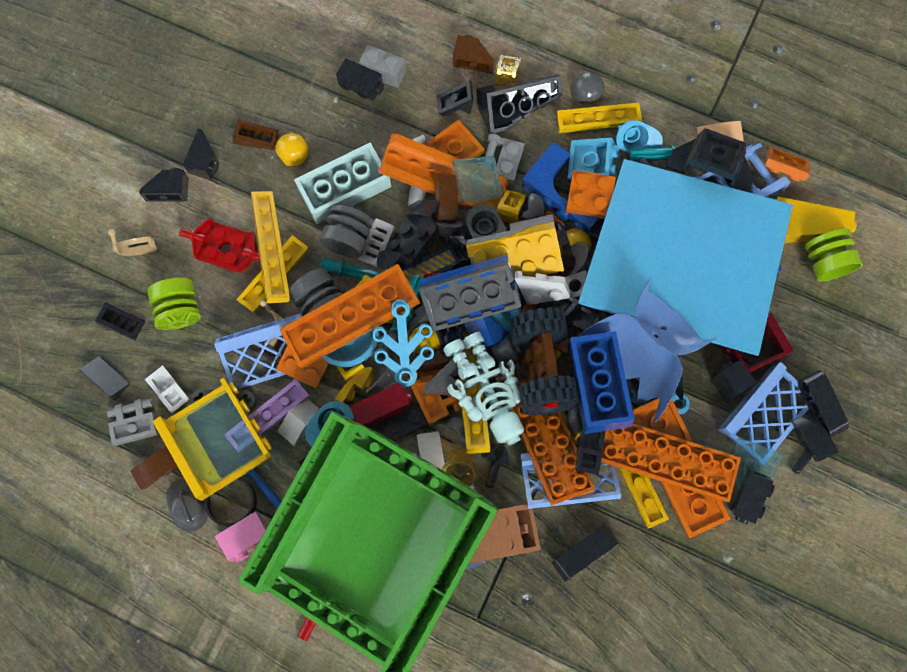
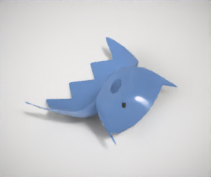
(650, 357)

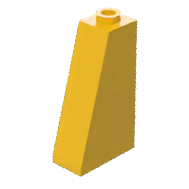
(813, 220)

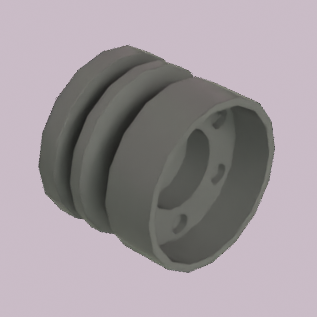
(346, 231)
(313, 290)

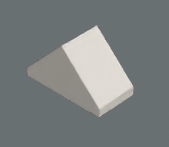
(296, 420)

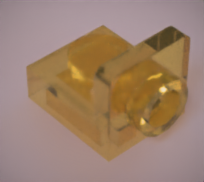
(506, 69)

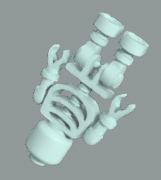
(505, 424)

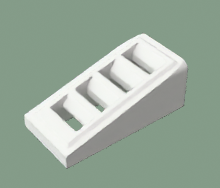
(377, 225)

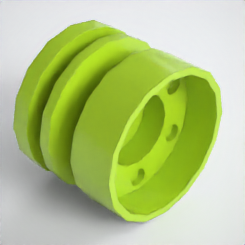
(833, 255)
(173, 303)

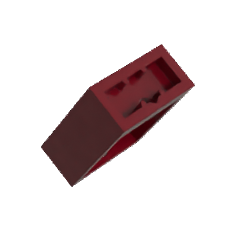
(777, 340)
(381, 405)

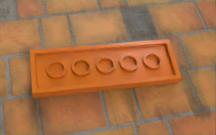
(347, 316)
(693, 510)

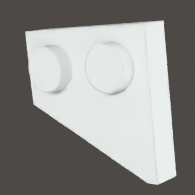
(542, 288)

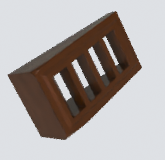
(249, 127)

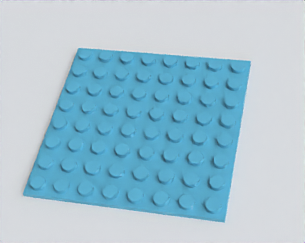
(701, 242)

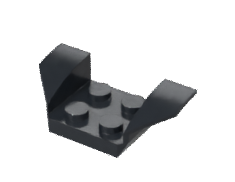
(716, 155)
(412, 238)

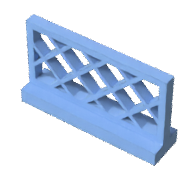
(248, 337)
(755, 397)
(597, 495)

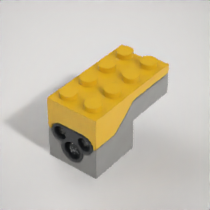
(529, 244)

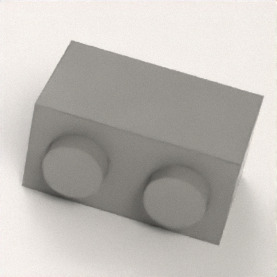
(389, 65)

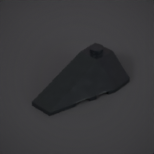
(510, 102)

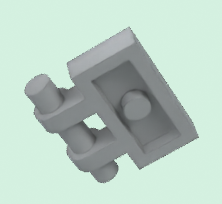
(132, 428)

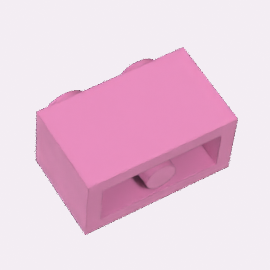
(242, 537)

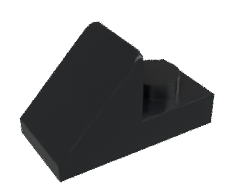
(456, 99)

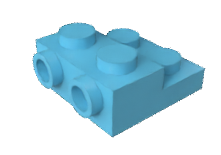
(593, 156)

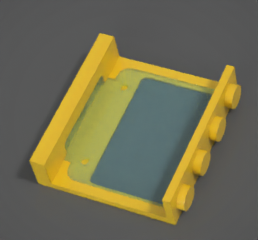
(214, 440)

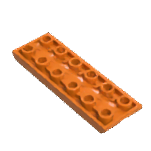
(418, 164)
(553, 456)
(671, 461)

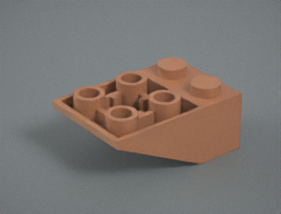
(509, 534)

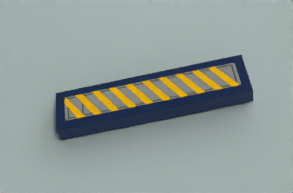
(434, 263)

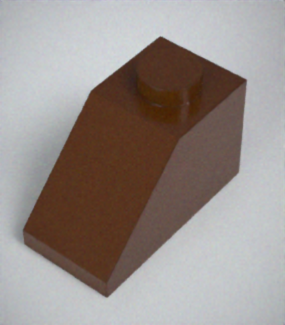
(472, 55)

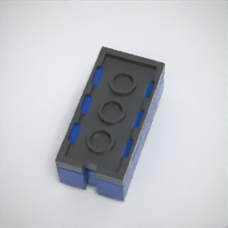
(470, 293)

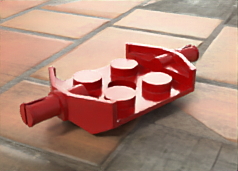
(210, 238)

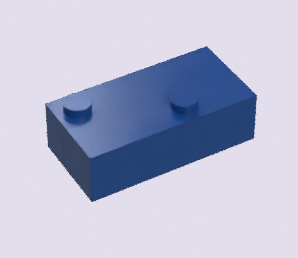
(600, 382)

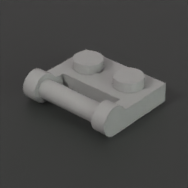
(509, 156)

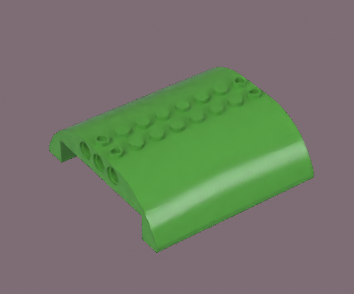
(370, 542)

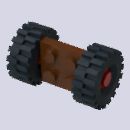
(537, 334)

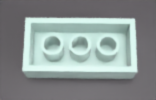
(342, 182)

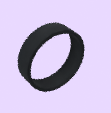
(251, 510)

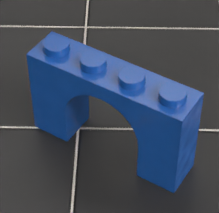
(540, 181)

